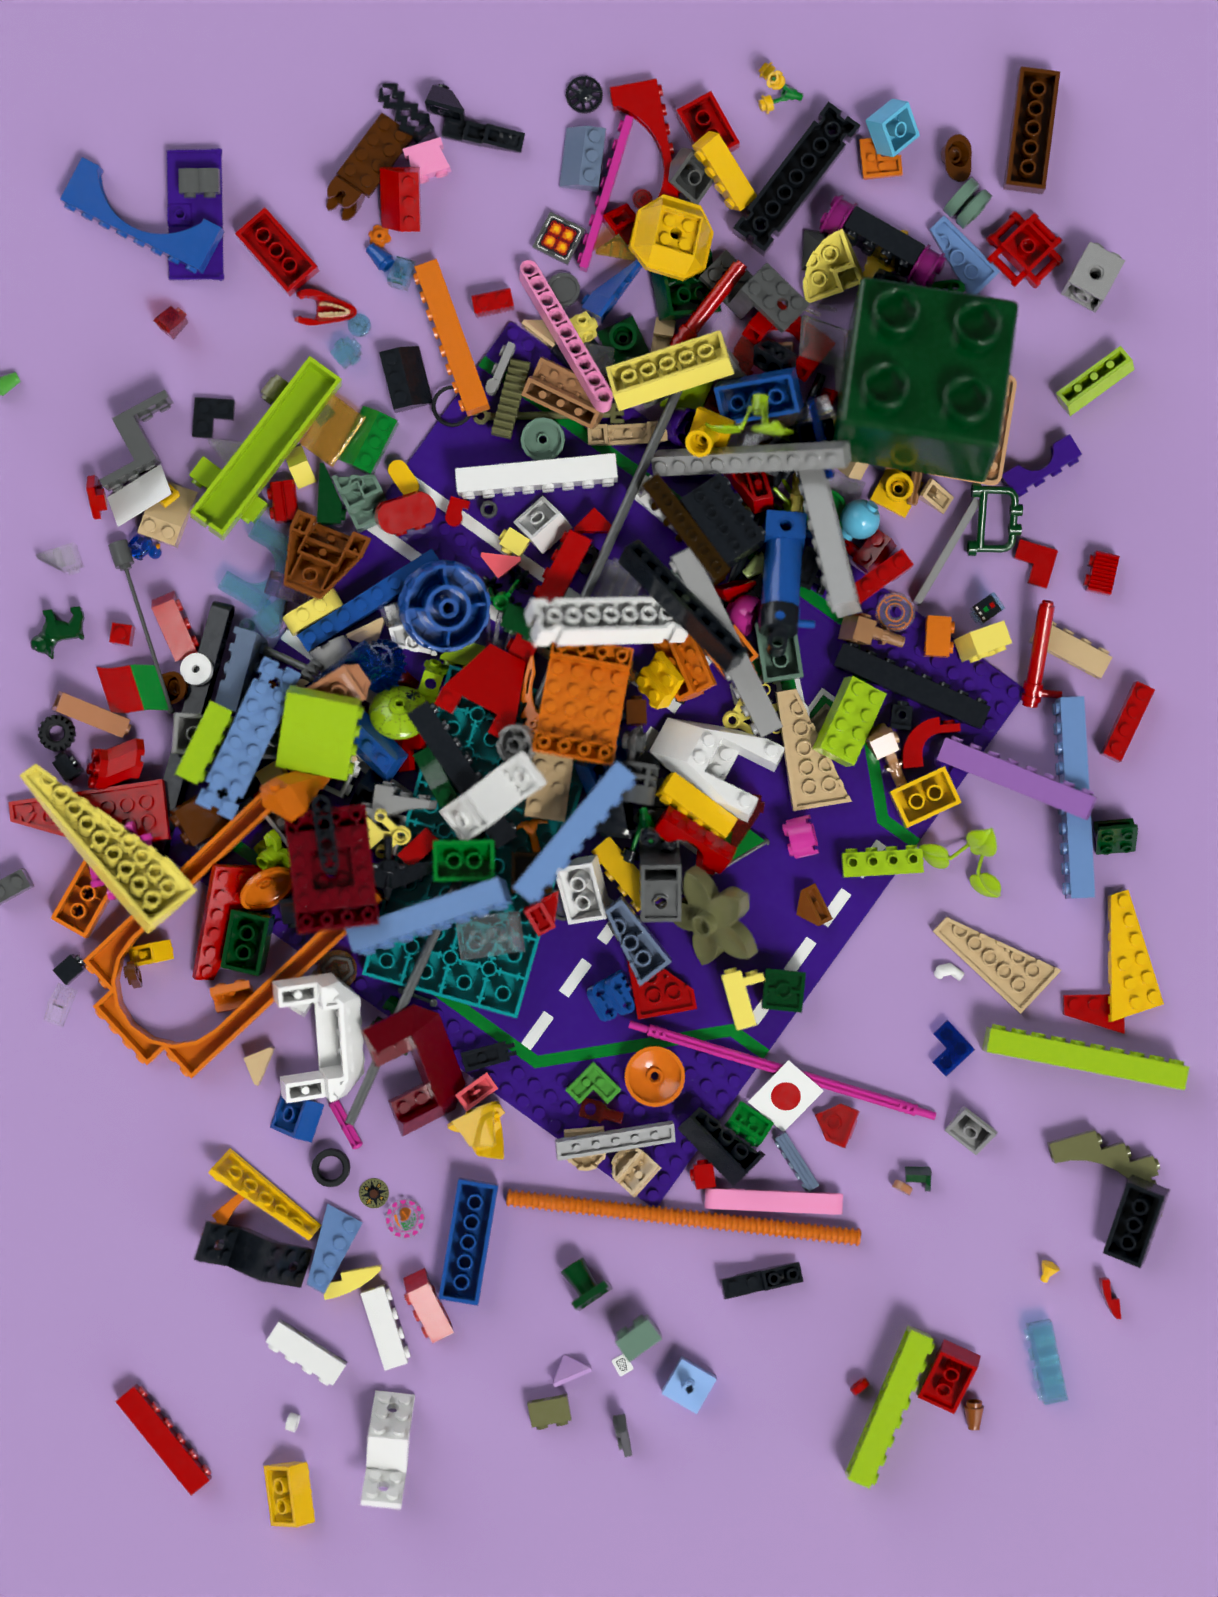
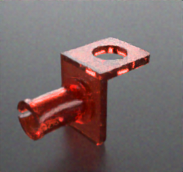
(602, 1112)

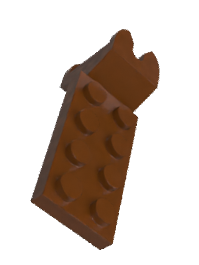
(361, 170)

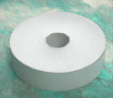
(204, 673)

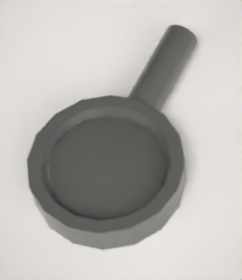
(565, 289)

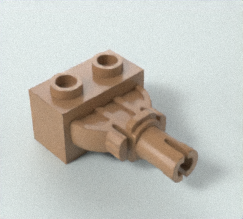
(861, 630)
(883, 744)

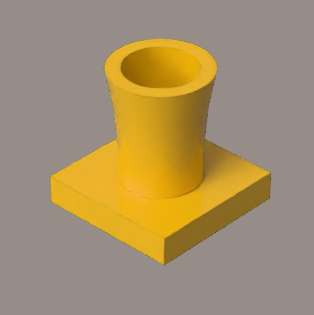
(701, 438)
(887, 496)

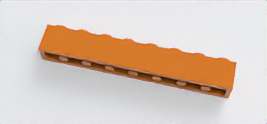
(452, 338)

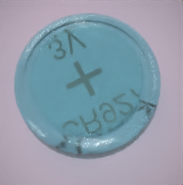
(359, 325)

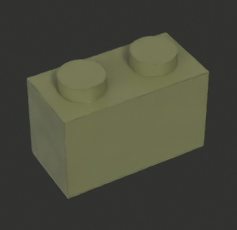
(549, 1411)

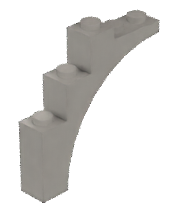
(394, 802)

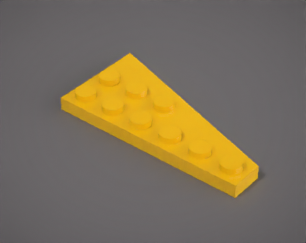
(1129, 965)

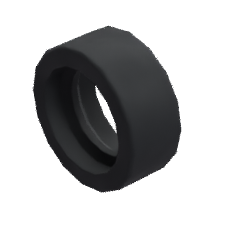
(327, 1182)

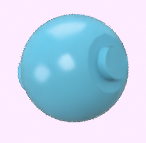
(859, 519)

